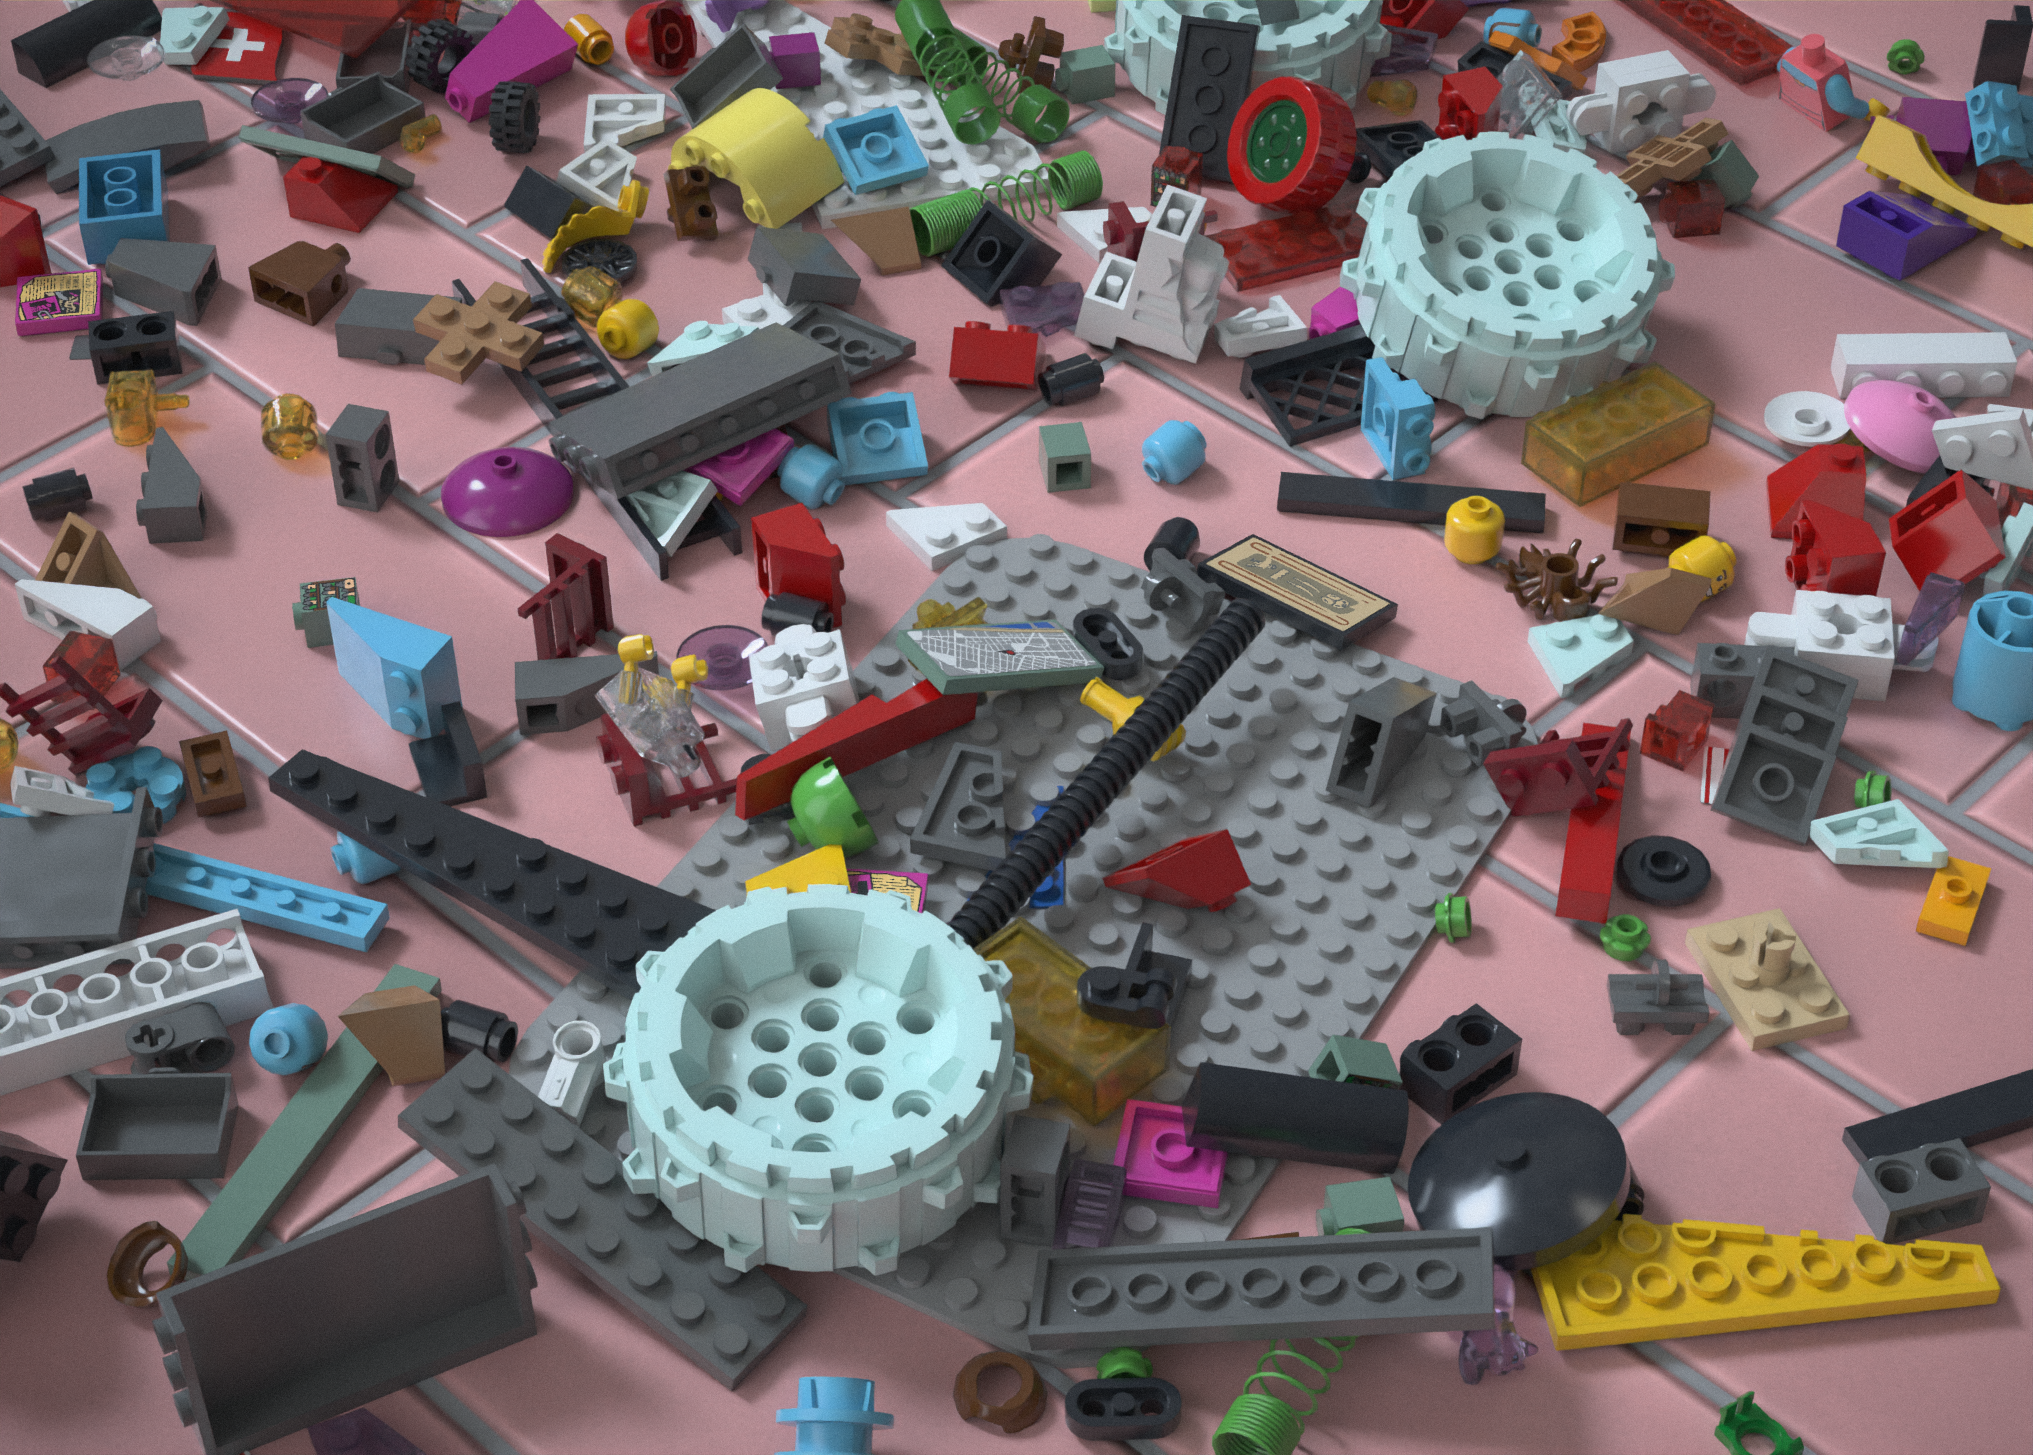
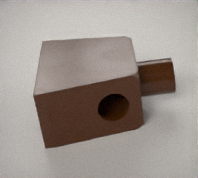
(301, 280)

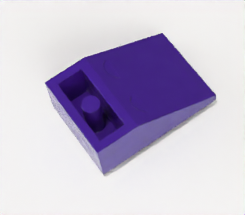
(1898, 232)

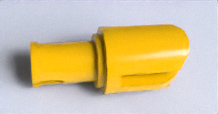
(1118, 709)

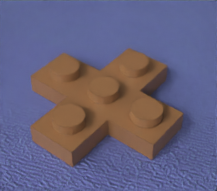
(860, 39)
(1672, 157)
(478, 332)

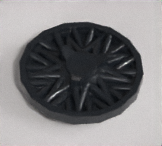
(606, 254)
(1663, 870)

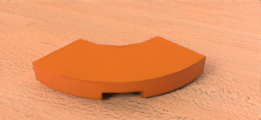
(1583, 41)
(1513, 45)

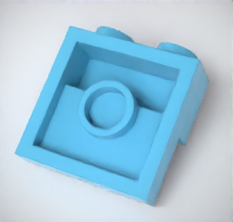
(2001, 124)
(875, 149)
(1397, 420)
(877, 438)

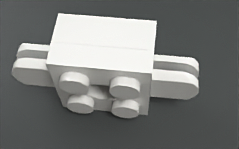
(1639, 101)
(1841, 634)
(801, 683)

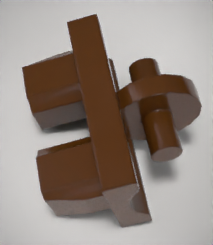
(1039, 42)
(691, 203)

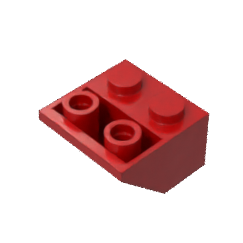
(1469, 104)
(996, 356)
(1949, 532)
(1834, 552)
(797, 558)

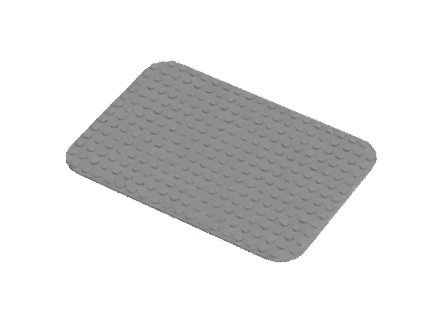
(1302, 955)

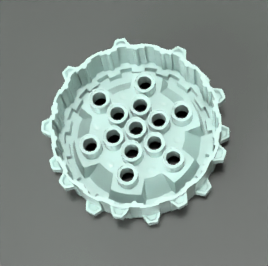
(1328, 44)
(1506, 273)
(800, 991)

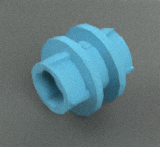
(834, 1417)

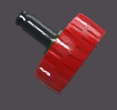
(1294, 146)

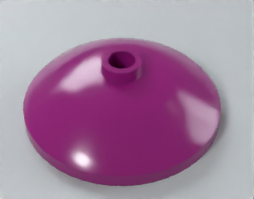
(507, 492)

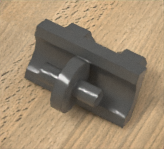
(1180, 591)
(1489, 722)
(1657, 998)

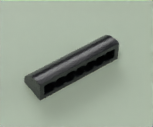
(64, 43)
(1295, 1118)

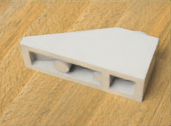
(91, 611)

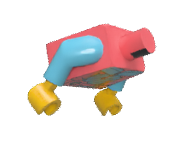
(1820, 87)

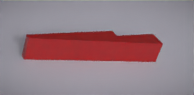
(854, 741)
(1592, 847)

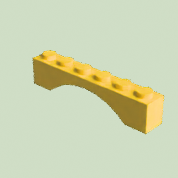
(1908, 157)

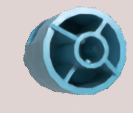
(1997, 660)

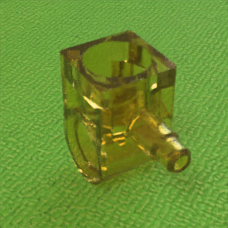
(134, 406)

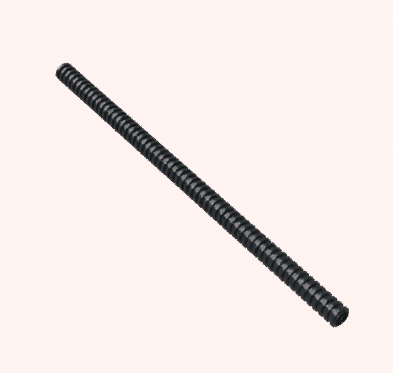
(1107, 774)

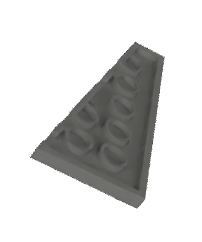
(861, 344)

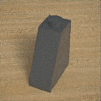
(165, 276)
(1378, 739)

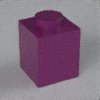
(796, 59)

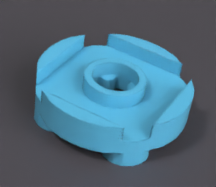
(143, 768)

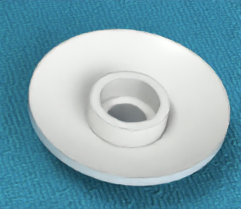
(1806, 418)

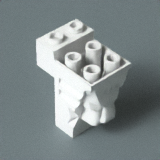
(1165, 295)

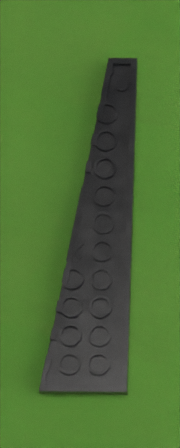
(545, 895)

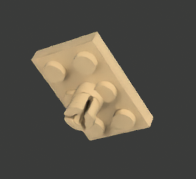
(1766, 979)

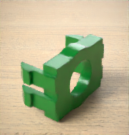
(1752, 1419)

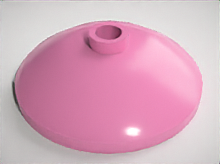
(1896, 422)

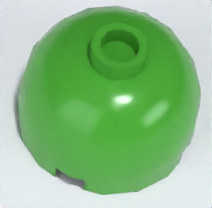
(829, 812)

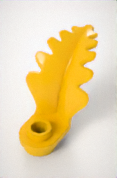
(598, 222)

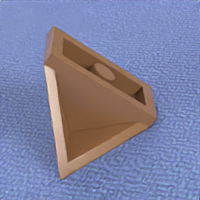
(885, 238)
(84, 558)
(1658, 599)
(400, 1032)

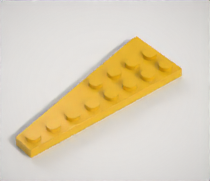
(1731, 1277)

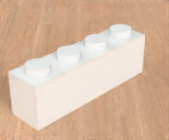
(1936, 362)

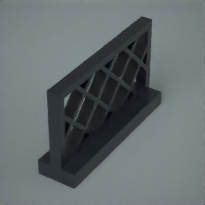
(1303, 362)

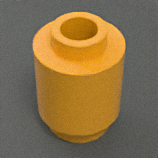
(593, 41)

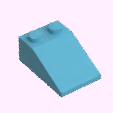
(395, 667)

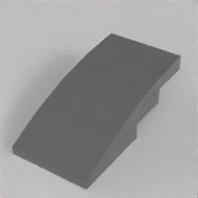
(172, 127)
(1784, 745)

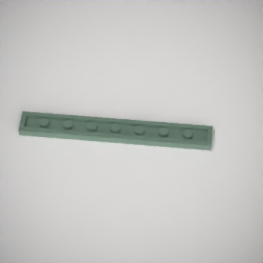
(289, 1146)

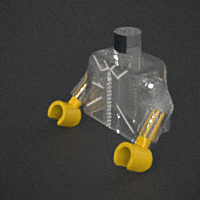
(652, 709)

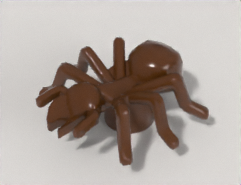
(1555, 581)

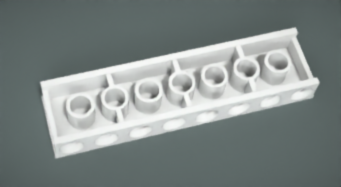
(88, 1026)

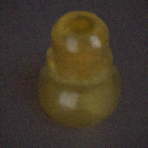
(1396, 96)

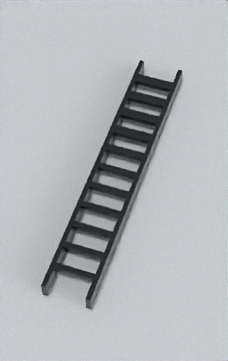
(562, 318)

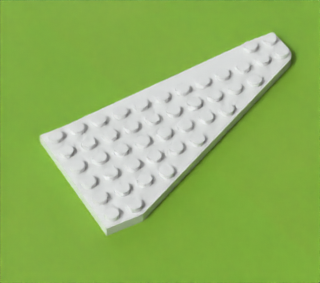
(861, 85)

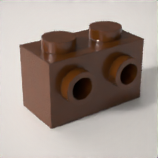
(1659, 518)

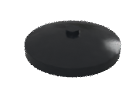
(1530, 1168)

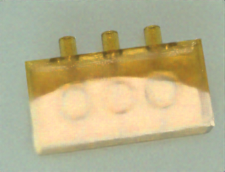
(1617, 433)
(1072, 1056)

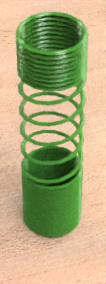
(933, 42)
(1028, 104)
(943, 221)
(1264, 1423)

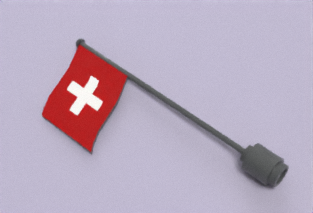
(250, 48)

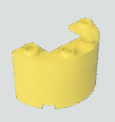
(766, 152)

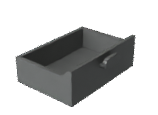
(384, 55)
(726, 75)
(362, 115)
(802, 267)
(382, 327)
(158, 1126)

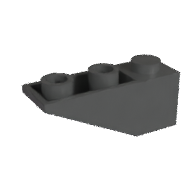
(172, 495)
(561, 692)

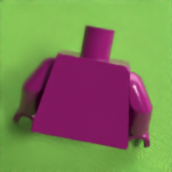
(1945, 127)

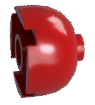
(661, 38)

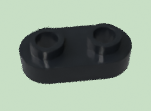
(1109, 642)
(1123, 1409)

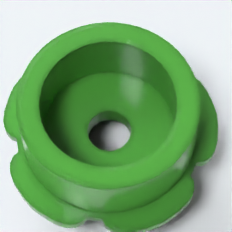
(1905, 50)
(1872, 790)
(1454, 917)
(1625, 937)
(1124, 1363)

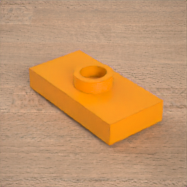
(1953, 901)

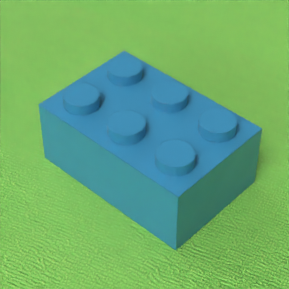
(121, 199)

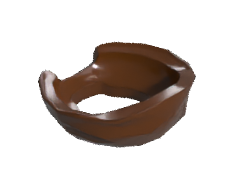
(131, 1257)
(1016, 1412)

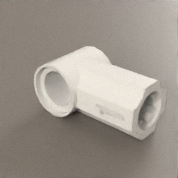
(574, 1070)

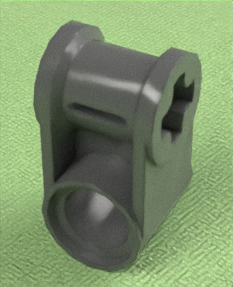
(184, 1039)

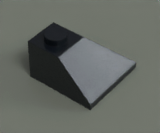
(999, 255)

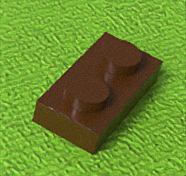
(212, 774)

